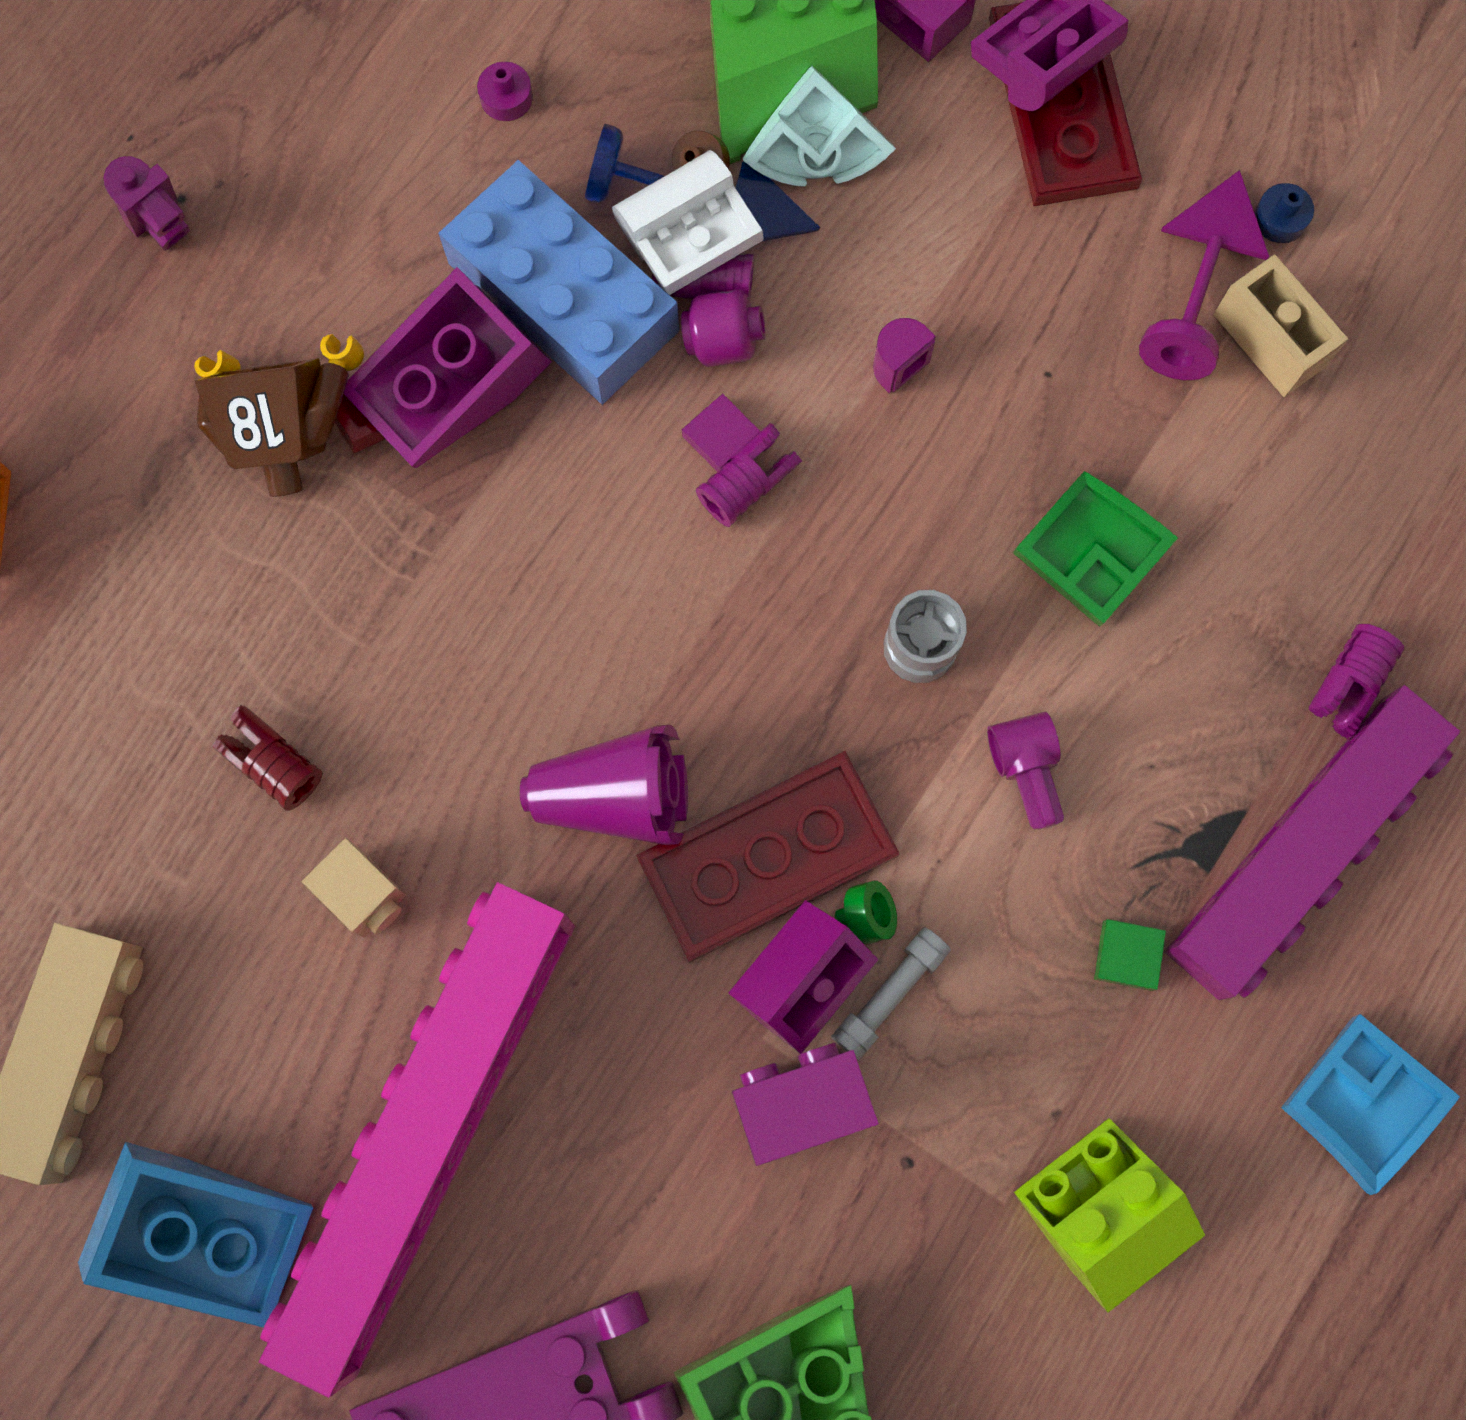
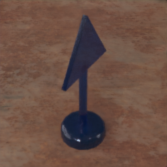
(766, 201)

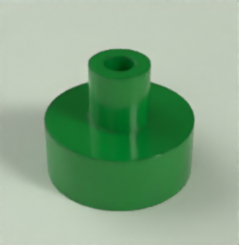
(869, 912)

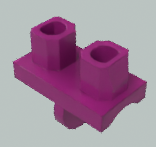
(145, 200)

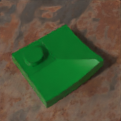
(1094, 547)

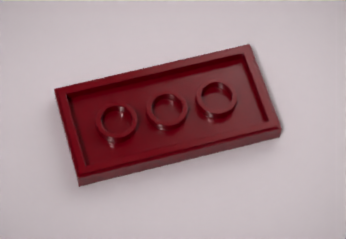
(1077, 139)
(768, 856)

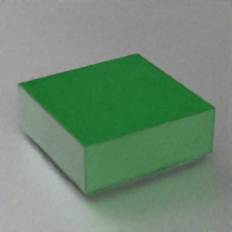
(1130, 955)

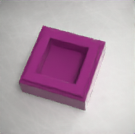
(719, 432)

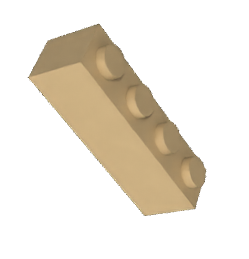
(60, 1051)

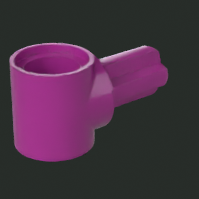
(1026, 752)

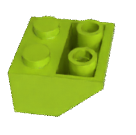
(1110, 1214)

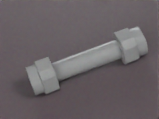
(923, 955)

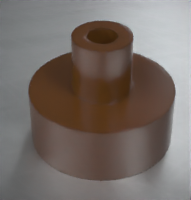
(695, 144)

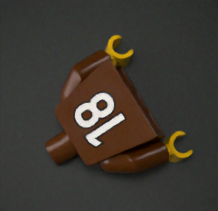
(275, 410)

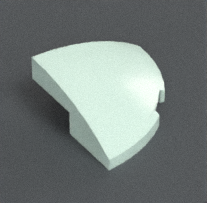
(816, 137)

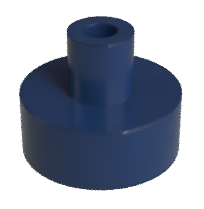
(1284, 212)

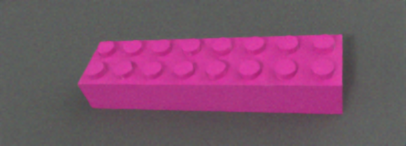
(417, 1142)

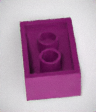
(444, 370)

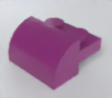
(1048, 46)

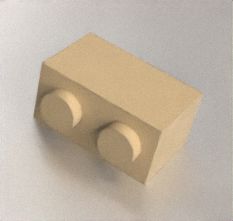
(1279, 325)

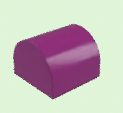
(901, 352)

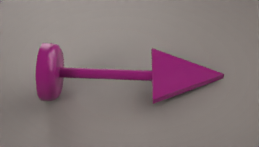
(1223, 221)

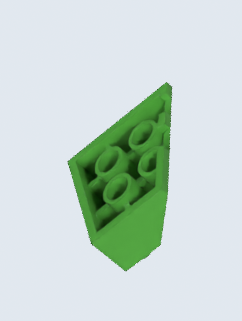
(771, 44)
(785, 1369)

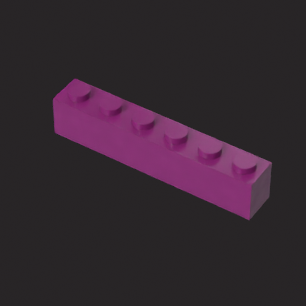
(1313, 844)

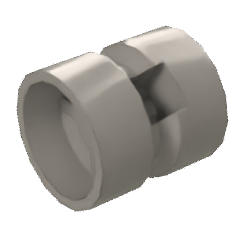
(924, 636)

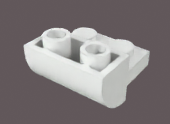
(688, 222)

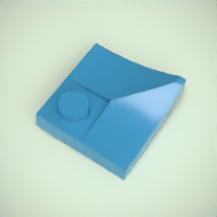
(1369, 1103)

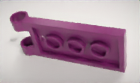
(535, 1378)

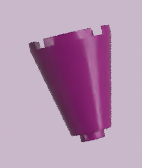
(613, 788)

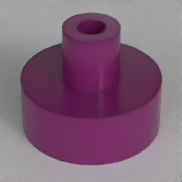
(505, 91)

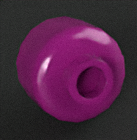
(722, 328)

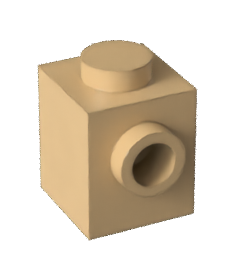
(355, 890)

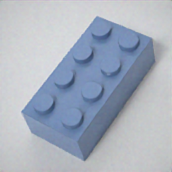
(561, 281)

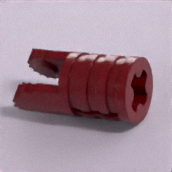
(271, 763)

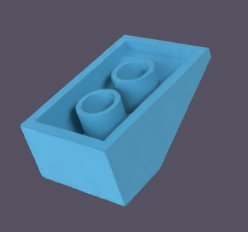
(192, 1237)

